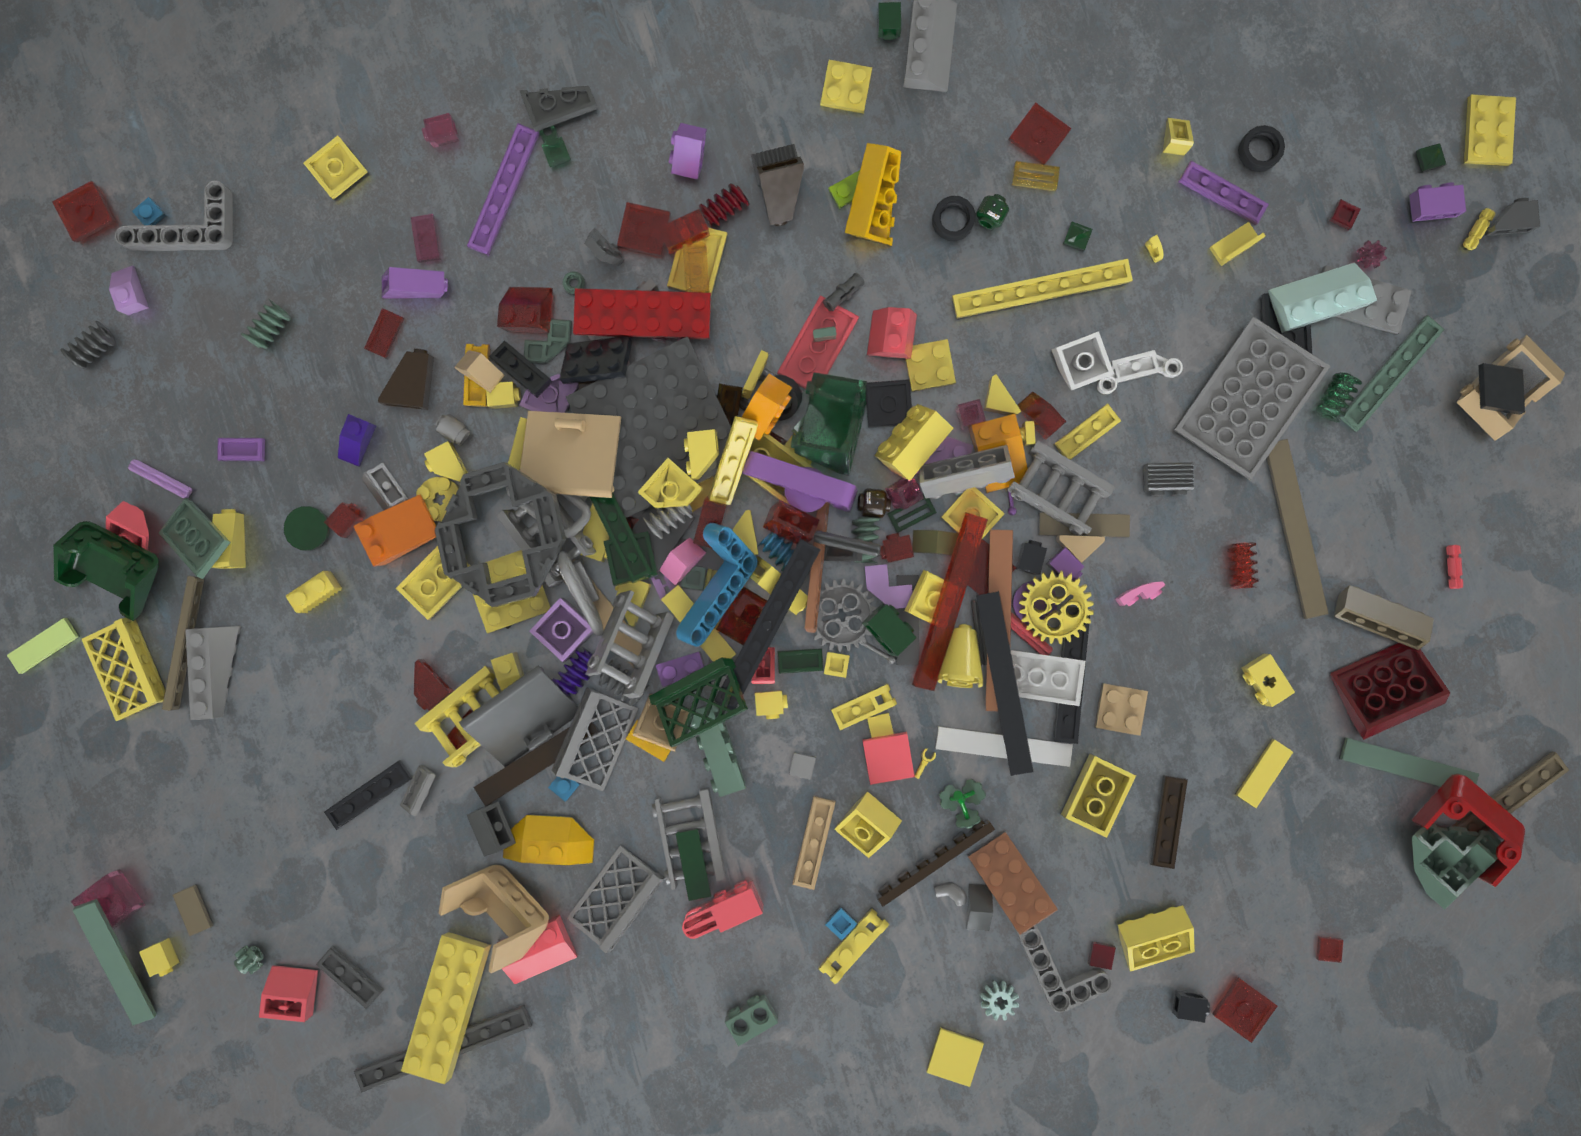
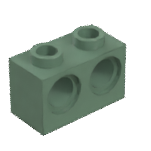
(755, 1024)

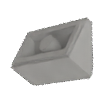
(383, 487)

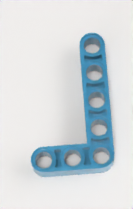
(722, 589)

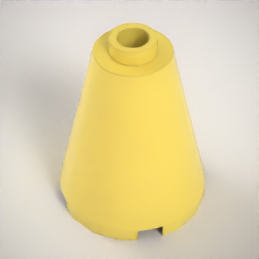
(962, 659)

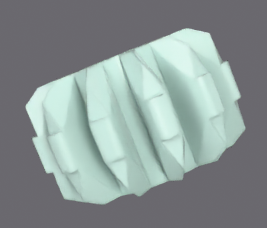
(1008, 1000)

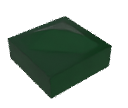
(1431, 157)
(1077, 236)

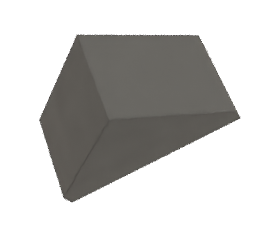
(979, 907)

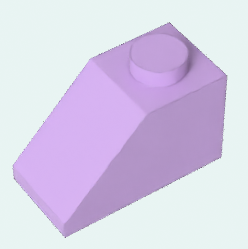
(127, 291)

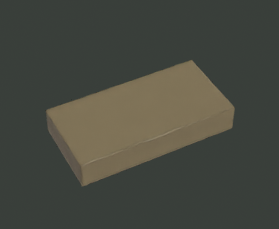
(192, 910)

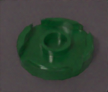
(306, 528)

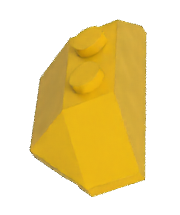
(550, 841)

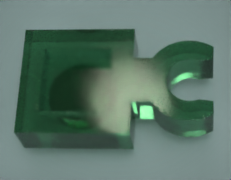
(554, 148)

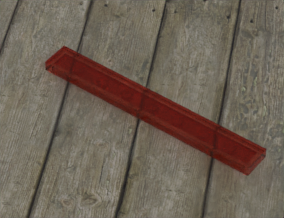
(949, 601)

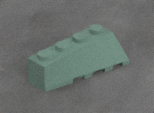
(719, 755)

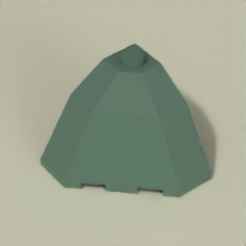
(1451, 859)

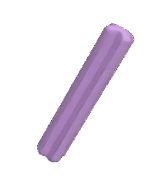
(160, 479)

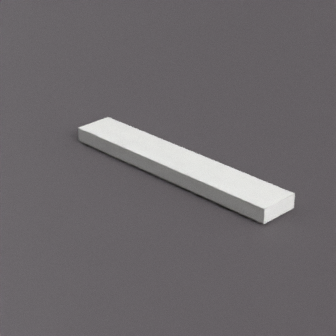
(993, 745)

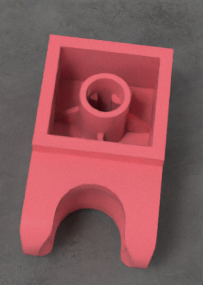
(724, 910)

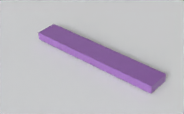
(503, 189)

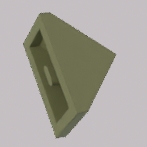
(934, 542)

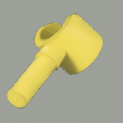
(924, 762)

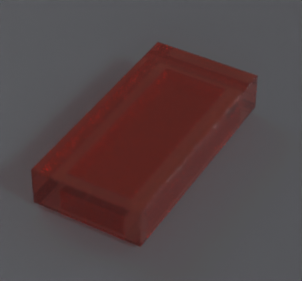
(384, 333)

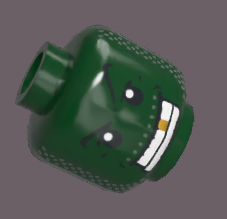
(992, 211)

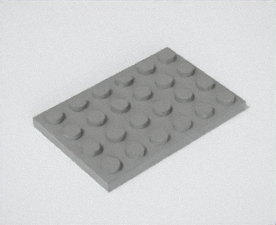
(1252, 398)

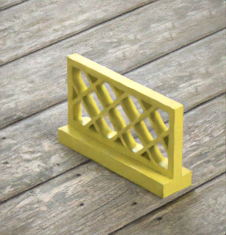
(139, 661)

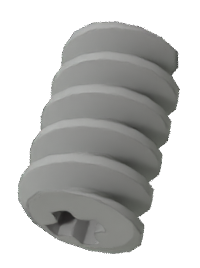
(666, 518)

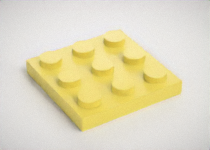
(506, 615)

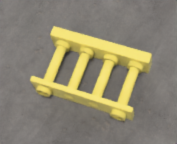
(449, 709)

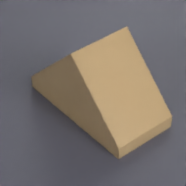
(480, 370)
(1080, 546)

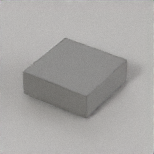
(802, 765)

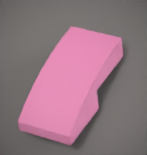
(1146, 591)

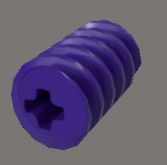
(574, 673)

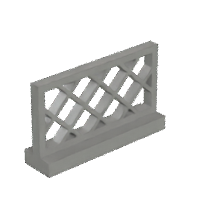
(576, 734)
(630, 911)

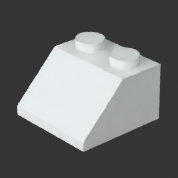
(1083, 361)

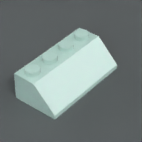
(1321, 296)

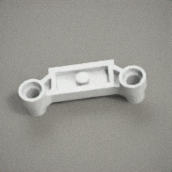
(1138, 366)

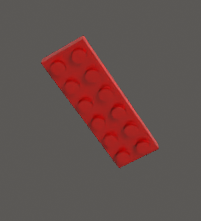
(642, 313)

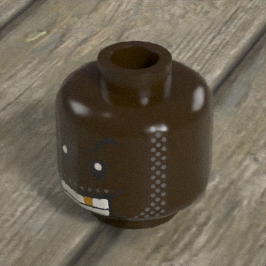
(873, 503)

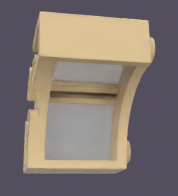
(1539, 378)

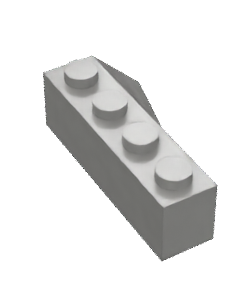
(209, 668)

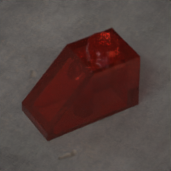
(1044, 415)
(429, 686)

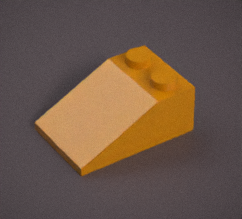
(999, 433)

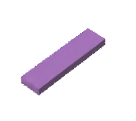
(1223, 192)

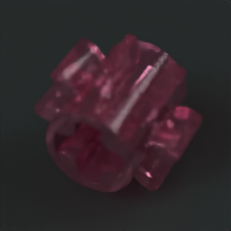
(1377, 252)

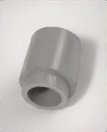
(452, 429)

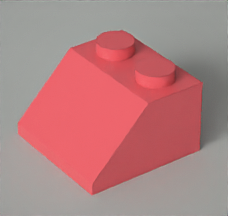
(892, 332)

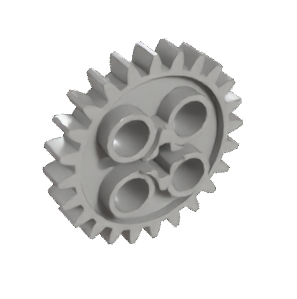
(845, 636)

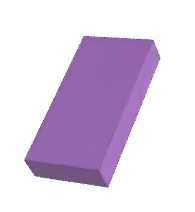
(241, 449)

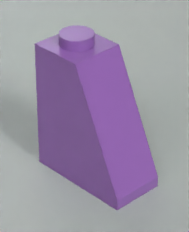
(413, 283)

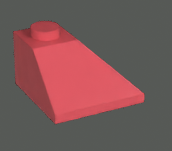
(129, 524)

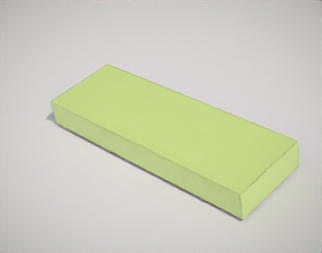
(42, 645)

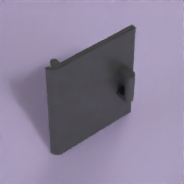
(520, 716)

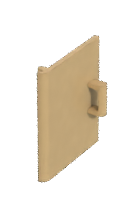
(571, 452)

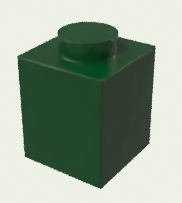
(889, 20)

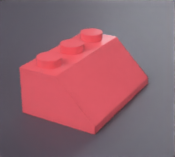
(547, 952)

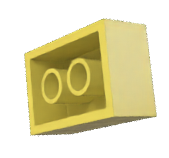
(913, 441)
(1098, 795)

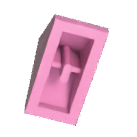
(681, 561)

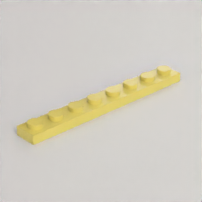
(1042, 288)

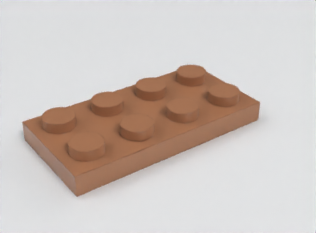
(1012, 883)

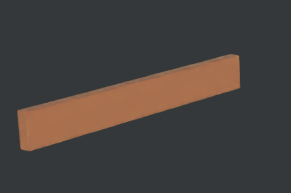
(1000, 580)

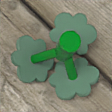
(955, 798)

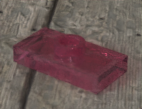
(425, 238)

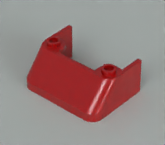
(1462, 795)

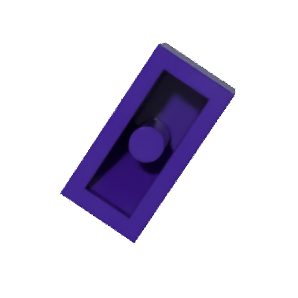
(354, 439)

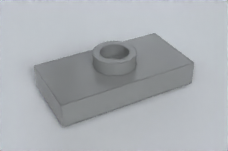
(417, 790)

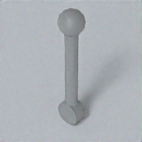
(891, 659)

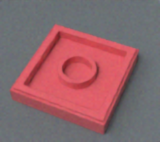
(888, 758)

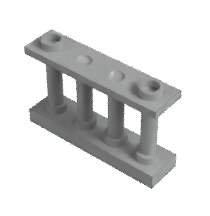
(1079, 477)
(526, 538)
(650, 650)
(708, 823)

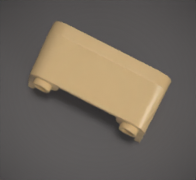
(506, 902)

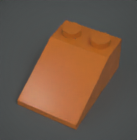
(396, 531)

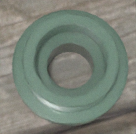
(573, 276)

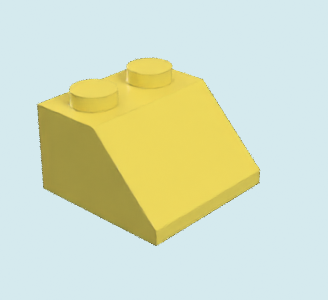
(868, 825)

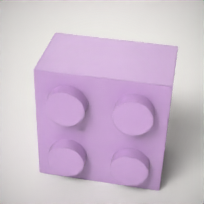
(562, 629)

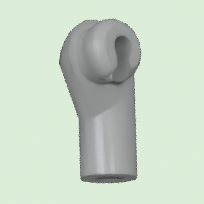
(953, 892)

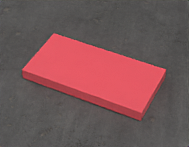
(818, 357)

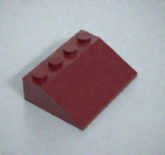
(1389, 688)

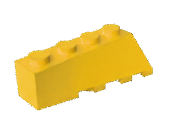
(875, 194)

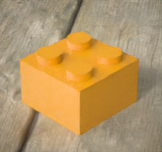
(768, 404)

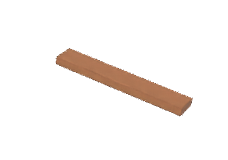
(816, 574)

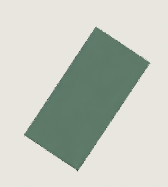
(194, 538)

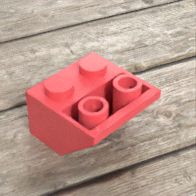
(289, 994)

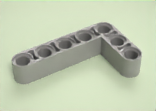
(186, 233)
(1058, 987)

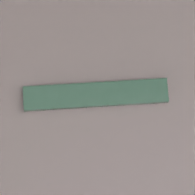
(1392, 372)
(1400, 763)
(114, 961)

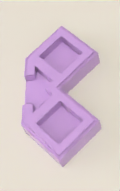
(878, 584)

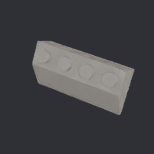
(930, 45)
(966, 472)

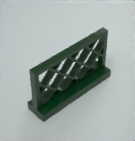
(696, 682)

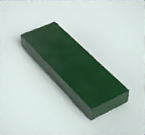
(693, 864)

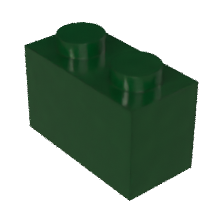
(889, 629)

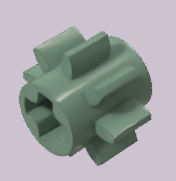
(248, 959)

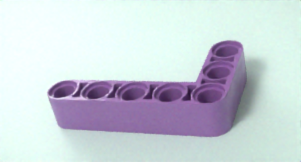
(817, 485)

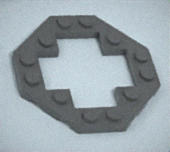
(536, 560)

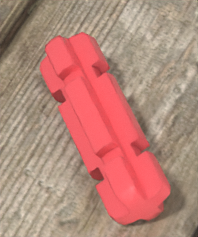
(1454, 566)

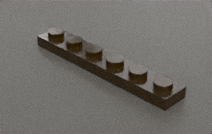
(926, 867)

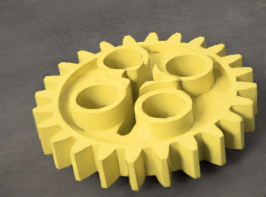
(1043, 591)

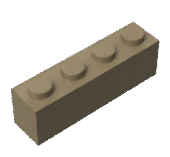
(1384, 617)

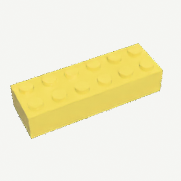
(446, 1008)

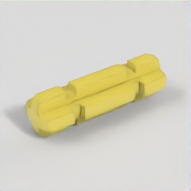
(1479, 229)

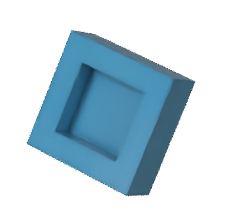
(149, 212)
(564, 787)
(841, 923)

